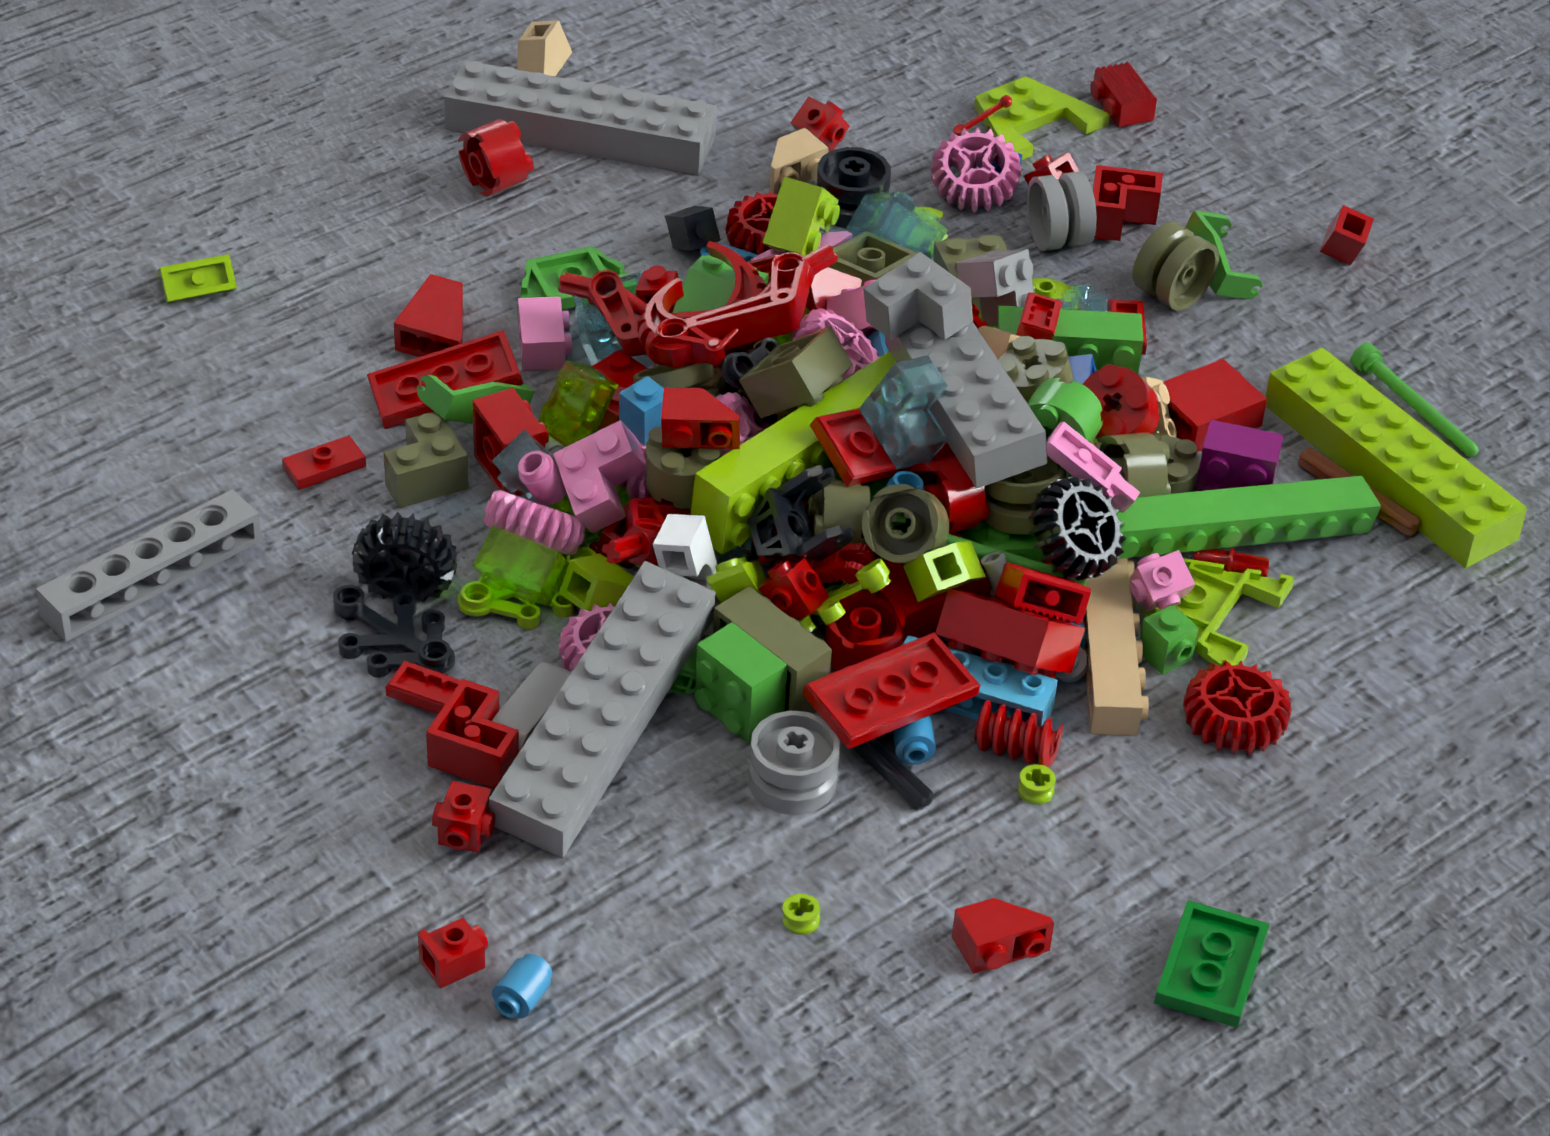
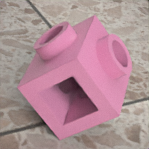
(1161, 581)

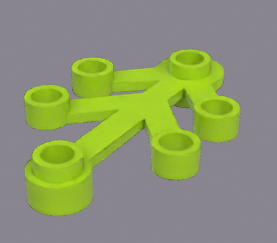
(872, 576)
(479, 599)

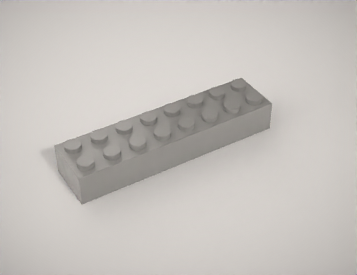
(584, 116)
(602, 709)

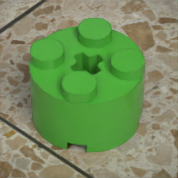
(1067, 403)

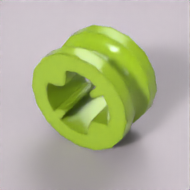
(1036, 794)
(808, 921)

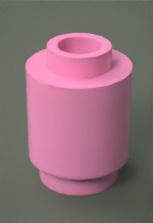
(541, 477)

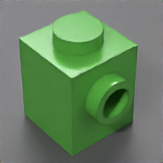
(1168, 639)

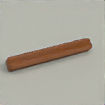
(1390, 511)

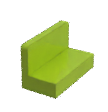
(197, 278)

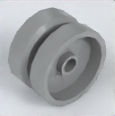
(1061, 211)
(793, 762)

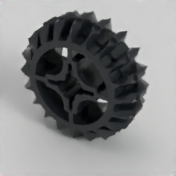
(408, 549)
(1083, 551)

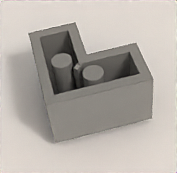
(998, 280)
(918, 293)

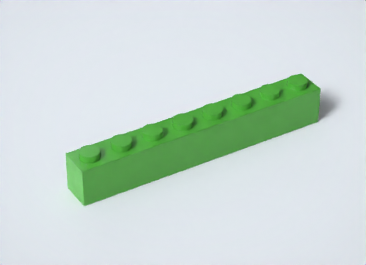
(1248, 516)

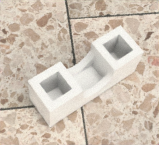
(687, 550)

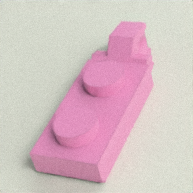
(1086, 461)

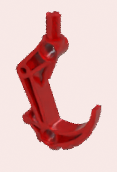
(621, 305)
(706, 335)
(641, 530)

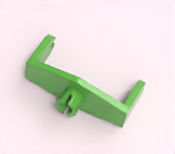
(1225, 281)
(458, 404)

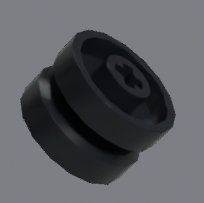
(851, 175)

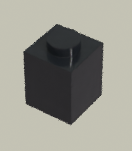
(692, 227)

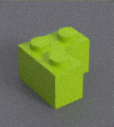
(799, 216)

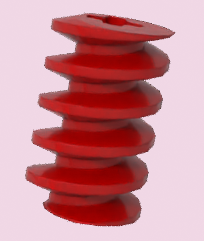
(1017, 736)

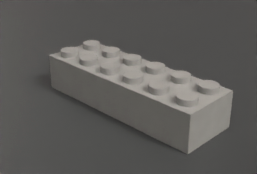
(980, 408)

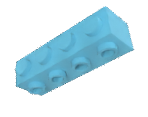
(1004, 686)

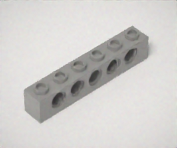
(148, 565)

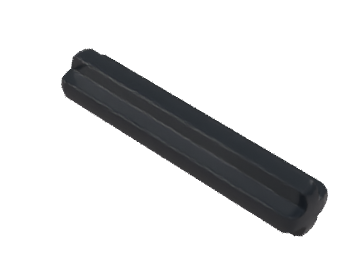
(895, 773)

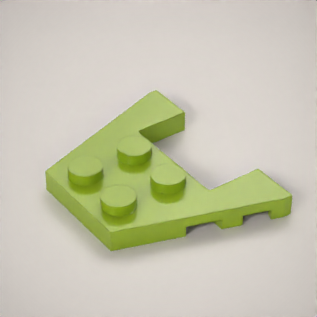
(1032, 108)
(1214, 598)

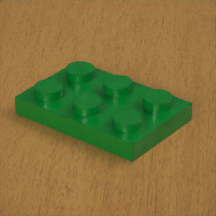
(1212, 964)

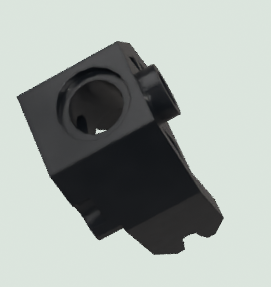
(785, 516)

